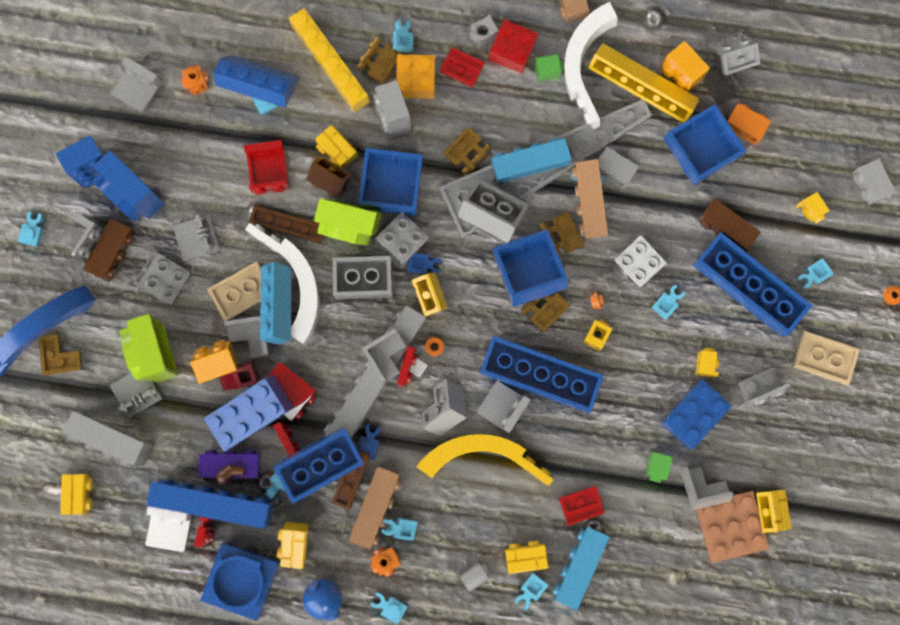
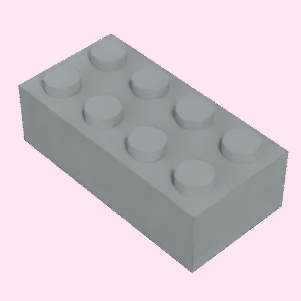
(107, 438)

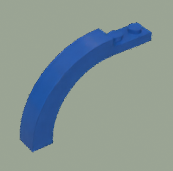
(41, 321)

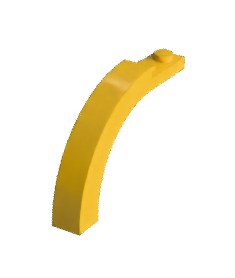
(474, 443)

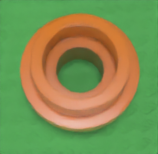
(888, 297)
(597, 300)
(430, 341)

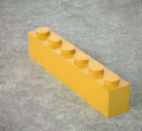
(329, 60)
(643, 83)

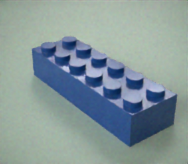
(752, 285)
(541, 374)
(210, 504)

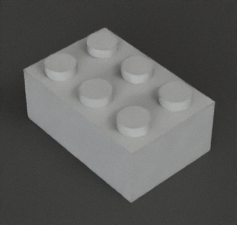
(392, 110)
(493, 210)
(362, 277)

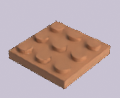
(732, 528)

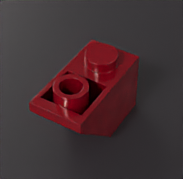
(244, 376)

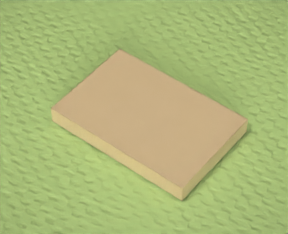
(238, 292)
(826, 358)

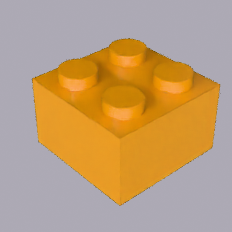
(684, 67)
(416, 76)
(214, 361)

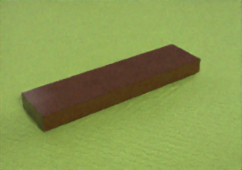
(286, 224)

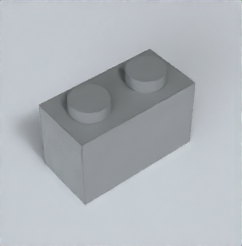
(616, 167)
(873, 182)

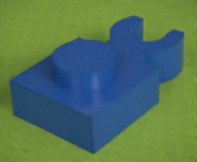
(419, 264)
(369, 444)

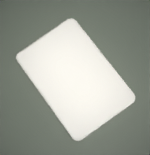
(419, 368)

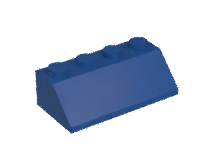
(255, 80)

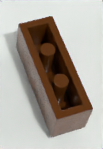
(722, 219)
(110, 250)

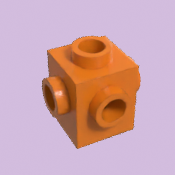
(195, 80)
(388, 554)

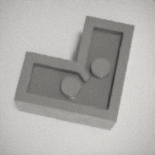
(248, 330)
(380, 352)
(447, 410)
(704, 495)

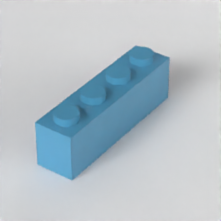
(530, 160)
(275, 303)
(580, 568)

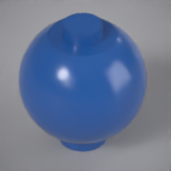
(323, 599)

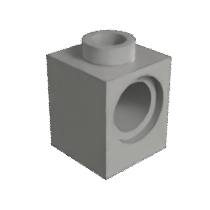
(487, 25)

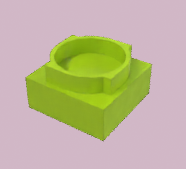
(347, 221)
(148, 349)

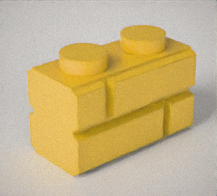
(336, 147)
(430, 294)
(76, 494)
(774, 511)
(293, 545)
(526, 557)

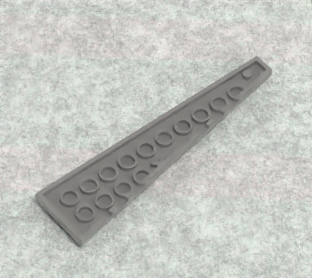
(581, 144)

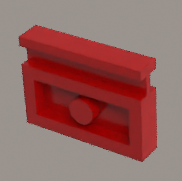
(462, 67)
(410, 359)
(284, 433)
(581, 505)
(205, 533)

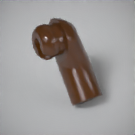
(229, 470)

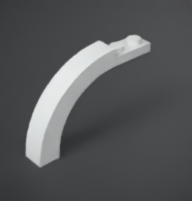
(585, 34)
(309, 292)

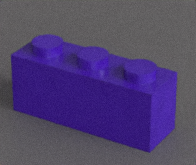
(212, 463)

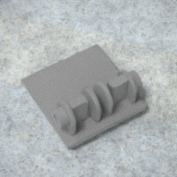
(196, 237)
(134, 395)

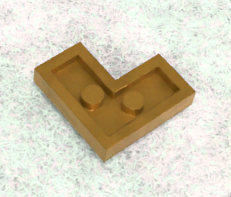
(53, 359)

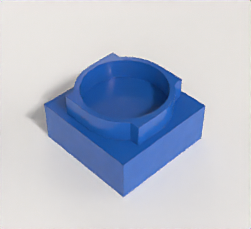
(704, 145)
(390, 181)
(125, 188)
(530, 268)
(240, 581)

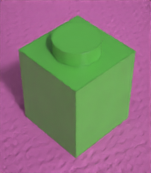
(548, 67)
(658, 467)

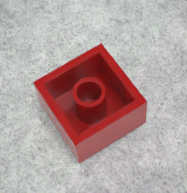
(513, 46)

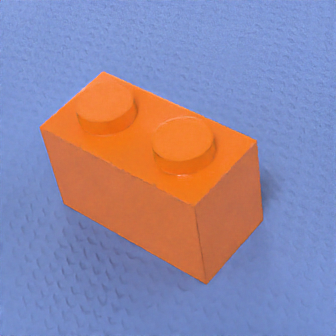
(748, 123)

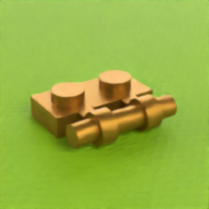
(384, 64)
(463, 146)
(566, 232)
(548, 313)

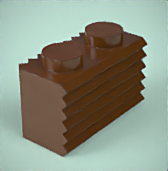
(328, 177)

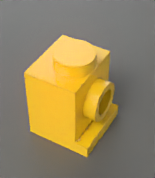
(813, 208)
(604, 329)
(707, 363)

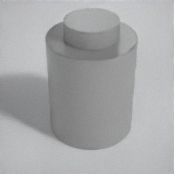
(475, 576)

